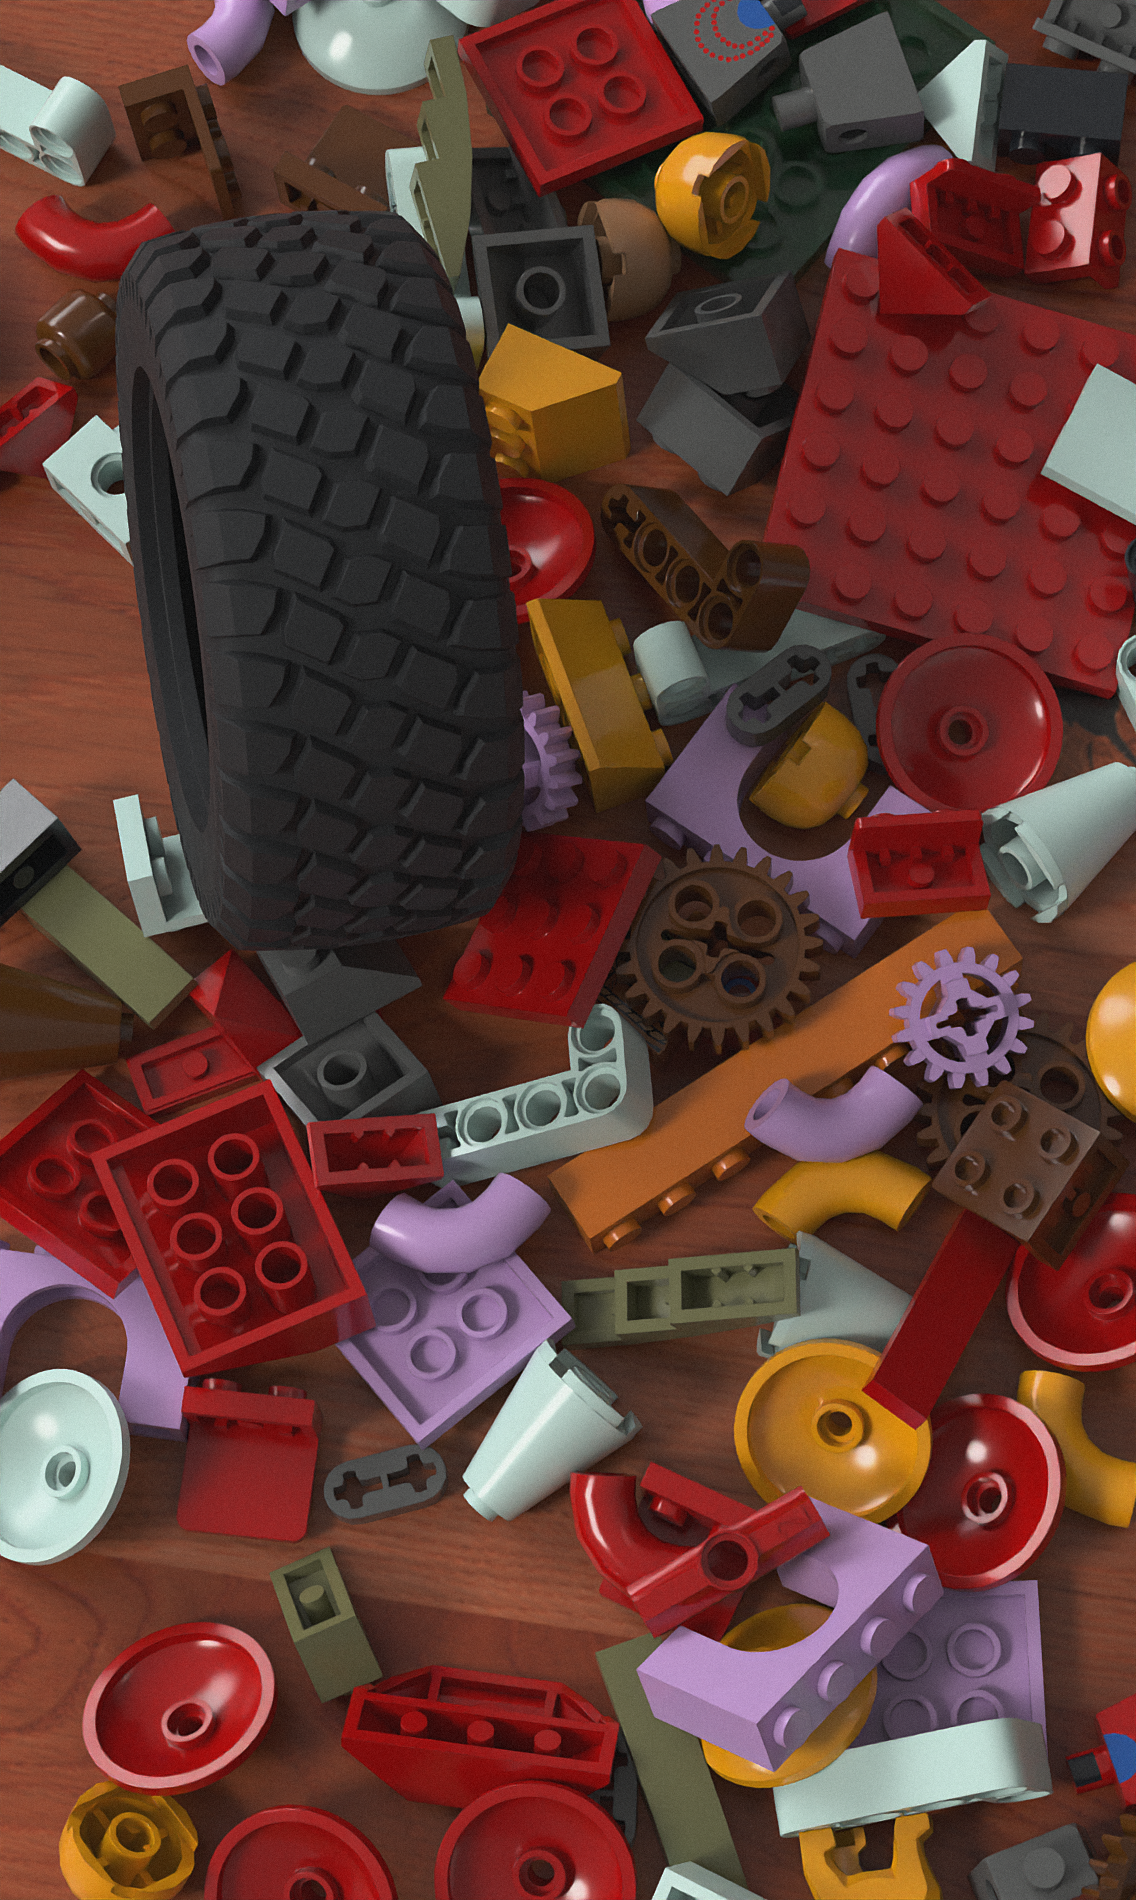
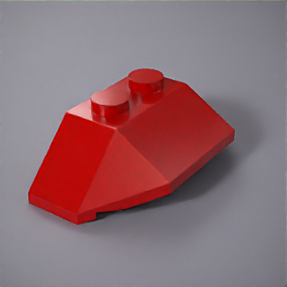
(461, 1732)

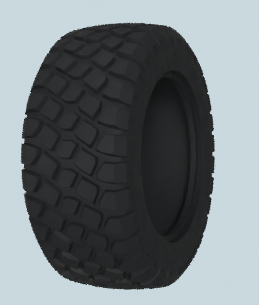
(320, 578)

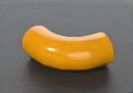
(822, 1190)
(1095, 1481)

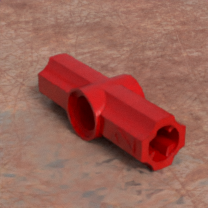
(766, 1538)

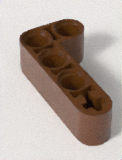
(722, 595)

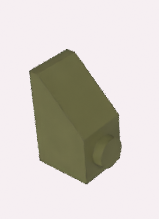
(325, 1625)

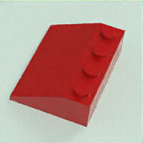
(233, 1235)

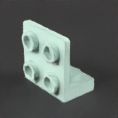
(155, 872)

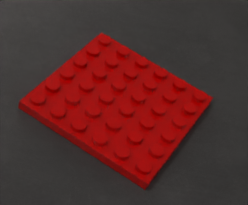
(925, 483)

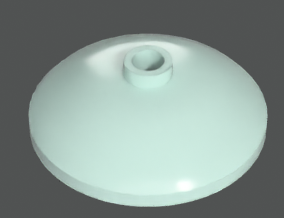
(373, 43)
(59, 1464)

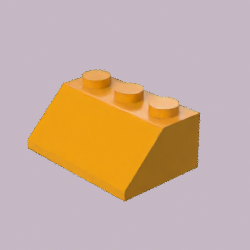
(551, 409)
(599, 699)

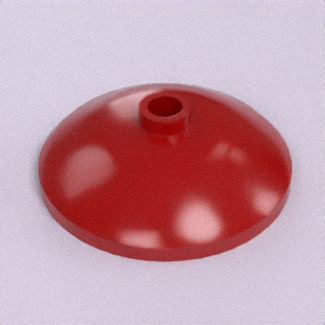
(547, 540)
(999, 701)
(1066, 1311)
(978, 1452)
(180, 1709)
(512, 1825)
(287, 1847)

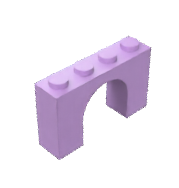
(701, 807)
(151, 1377)
(776, 1698)

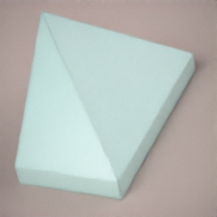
(967, 101)

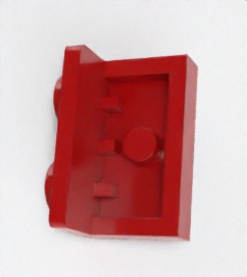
(974, 214)
(1078, 221)
(918, 863)

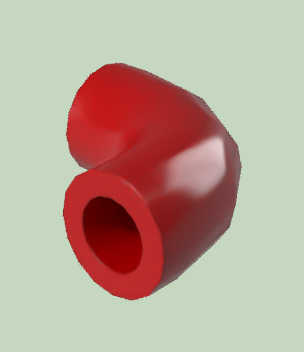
(84, 246)
(612, 1529)

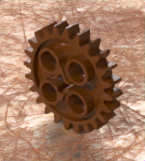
(701, 1002)
(1047, 1059)

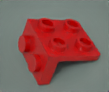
(249, 1461)

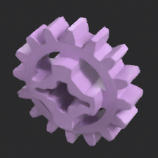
(547, 765)
(970, 1047)

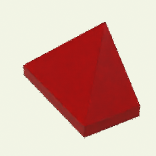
(920, 272)
(35, 426)
(244, 1010)
(374, 1154)

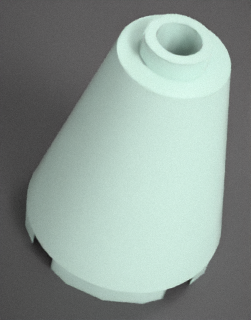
(1059, 838)
(836, 1302)
(548, 1427)

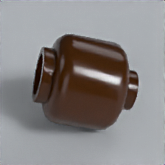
(78, 335)

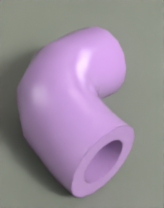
(230, 38)
(879, 195)
(834, 1127)
(461, 1236)

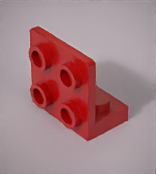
(686, 1516)

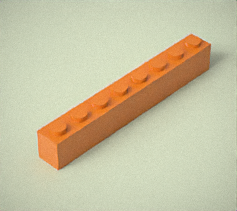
(822, 1053)

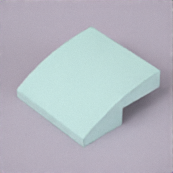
(1099, 445)

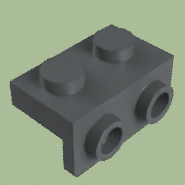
(1095, 27)
(505, 197)

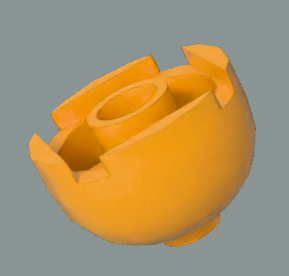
(711, 192)
(815, 772)
(126, 1845)

